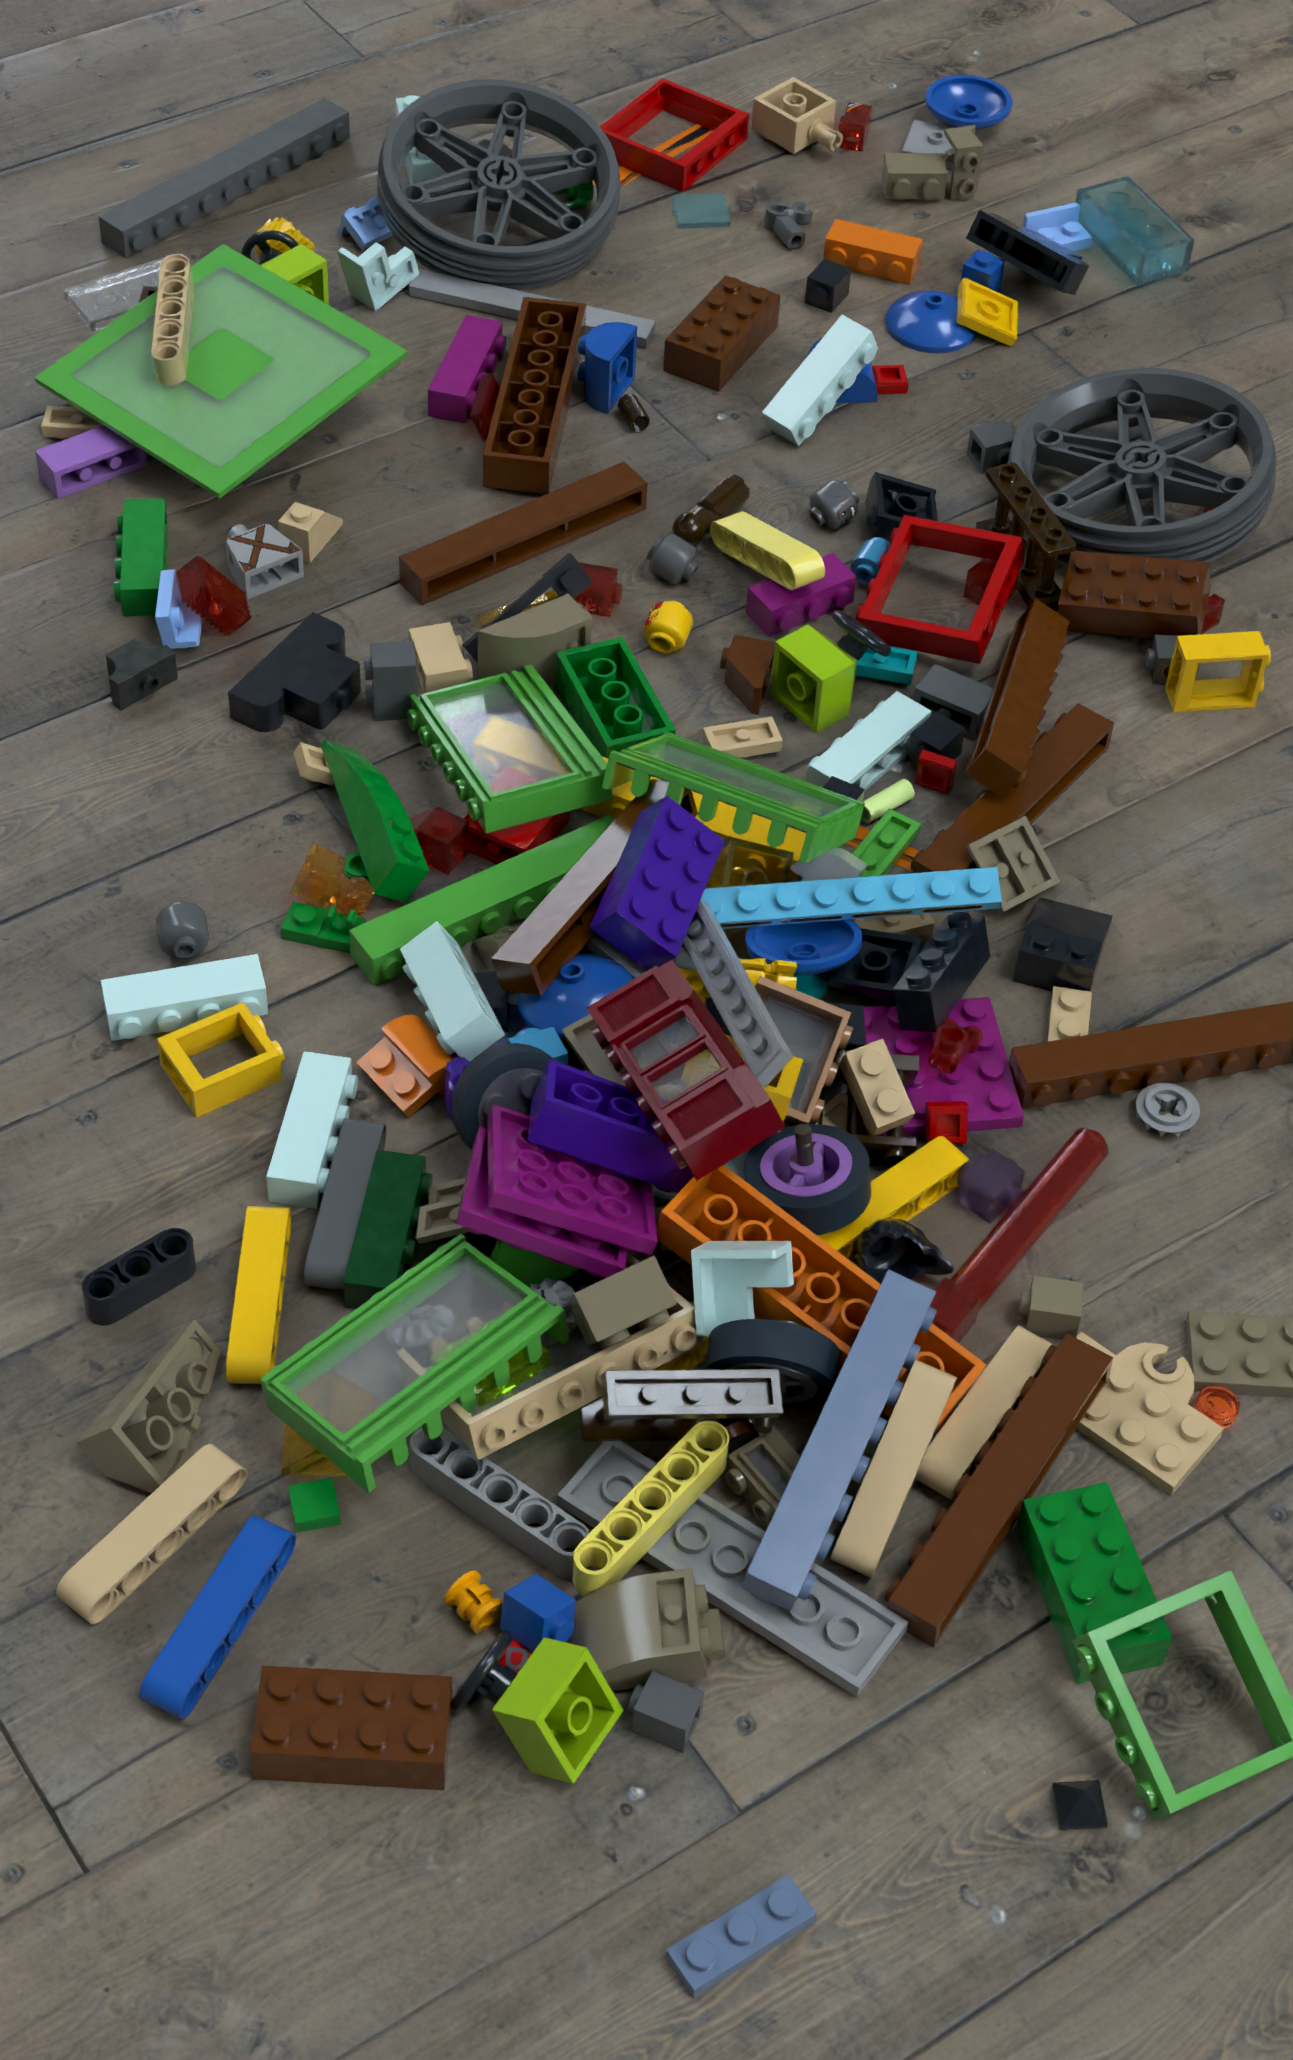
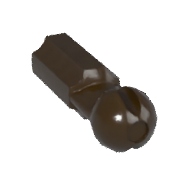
(712, 507)

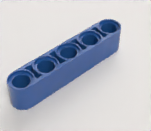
(217, 1617)

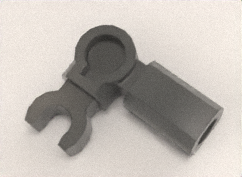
(784, 220)

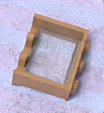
(812, 1033)

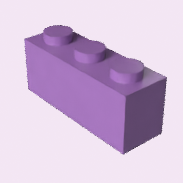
(87, 461)

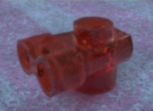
(952, 1045)

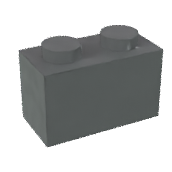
(393, 679)
(955, 698)

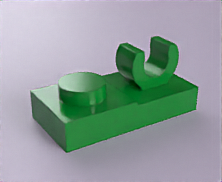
(320, 926)

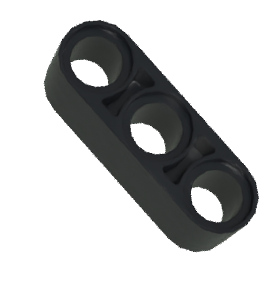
(139, 1276)

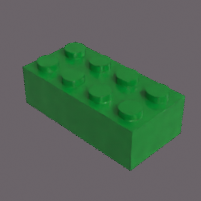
(610, 696)
(1090, 1574)

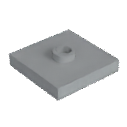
(927, 138)

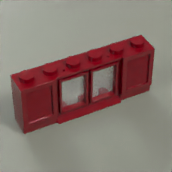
(683, 1070)

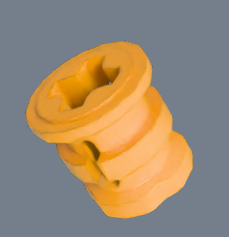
(474, 1601)

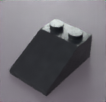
(1061, 946)

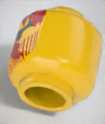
(667, 626)

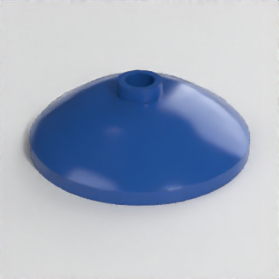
(968, 101)
(928, 322)
(812, 945)
(575, 988)

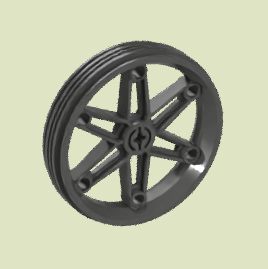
(512, 108)
(1157, 467)

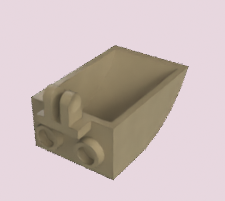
(534, 639)
(647, 1626)

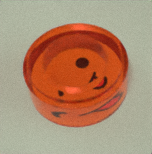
(1218, 1405)

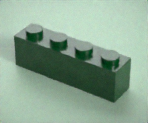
(386, 1225)

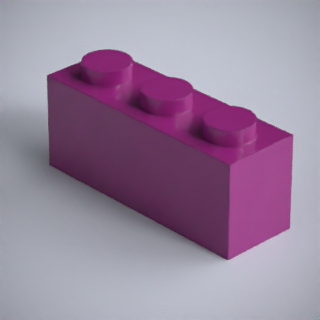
(780, 609)

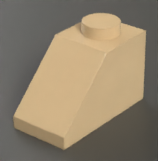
(308, 528)

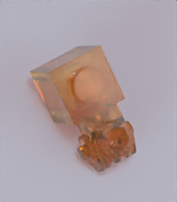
(323, 882)

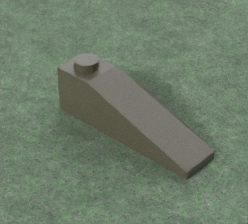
(151, 1420)

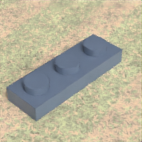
(740, 1936)

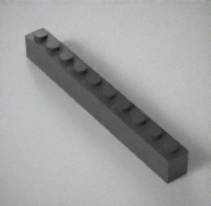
(223, 177)

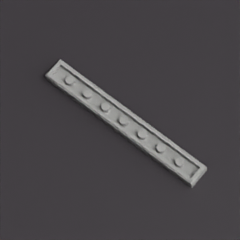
(508, 301)
(735, 996)

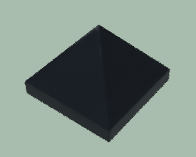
(1079, 1805)

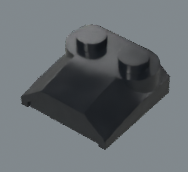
(893, 498)
(877, 966)

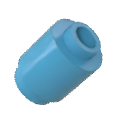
(867, 560)

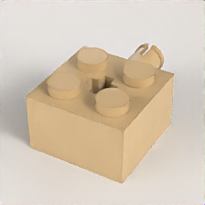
(796, 116)

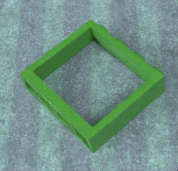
(1252, 1661)

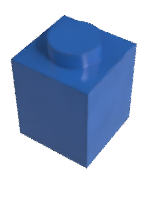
(984, 270)
(537, 1611)

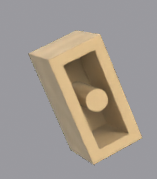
(439, 657)
(876, 1087)

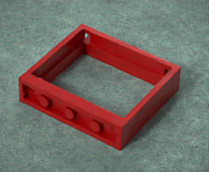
(728, 133)
(934, 638)

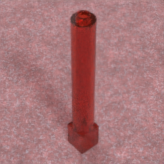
(1016, 1233)

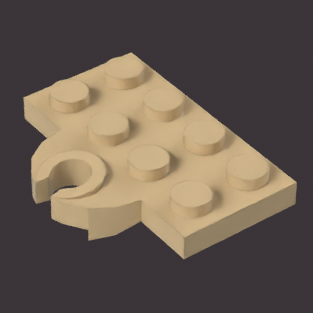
(1149, 1416)

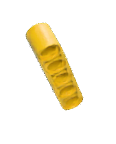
(258, 1294)

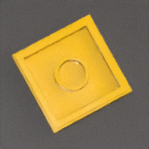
(987, 312)

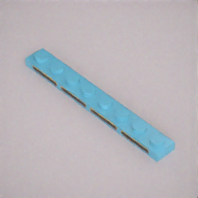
(855, 898)

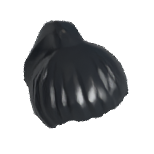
(900, 1248)

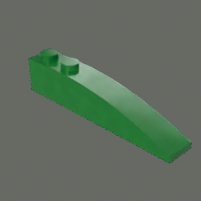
(377, 823)

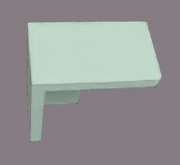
(376, 278)
(727, 1273)

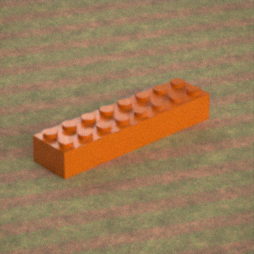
(827, 1288)

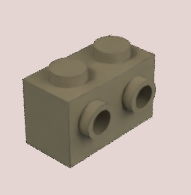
(914, 176)

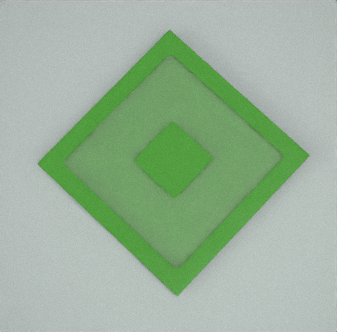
(257, 377)

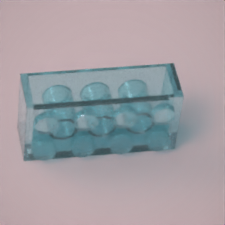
(1134, 230)

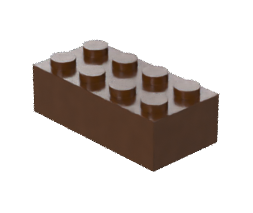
(721, 333)
(1134, 595)
(352, 1728)

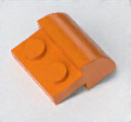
(408, 1063)

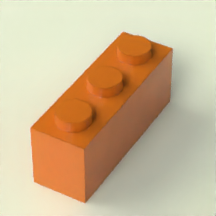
(873, 251)

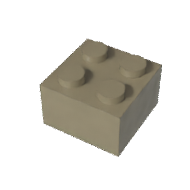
(620, 1301)

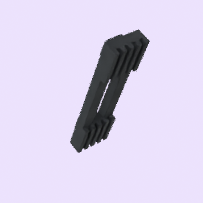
(565, 578)

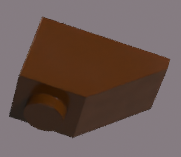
(748, 669)

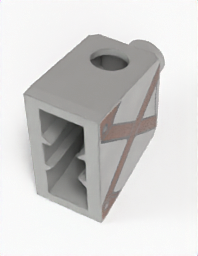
(262, 559)

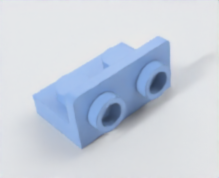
(365, 224)
(1060, 225)
(176, 622)

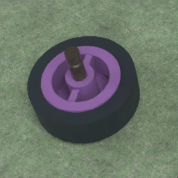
(812, 1175)

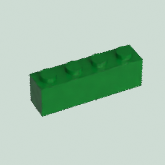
(142, 555)

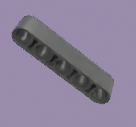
(342, 1203)

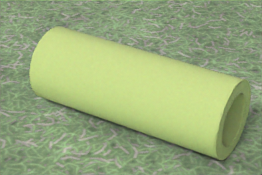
(888, 798)

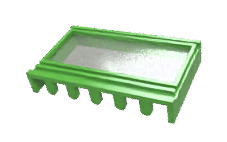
(509, 749)
(751, 788)
(409, 1358)

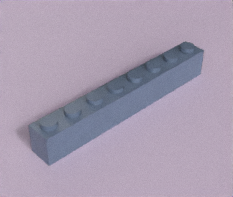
(838, 1441)

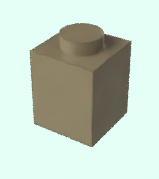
(1052, 1307)

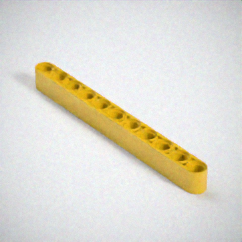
(895, 1194)

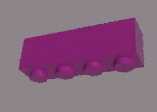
(469, 357)

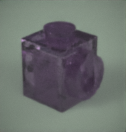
(990, 1184)

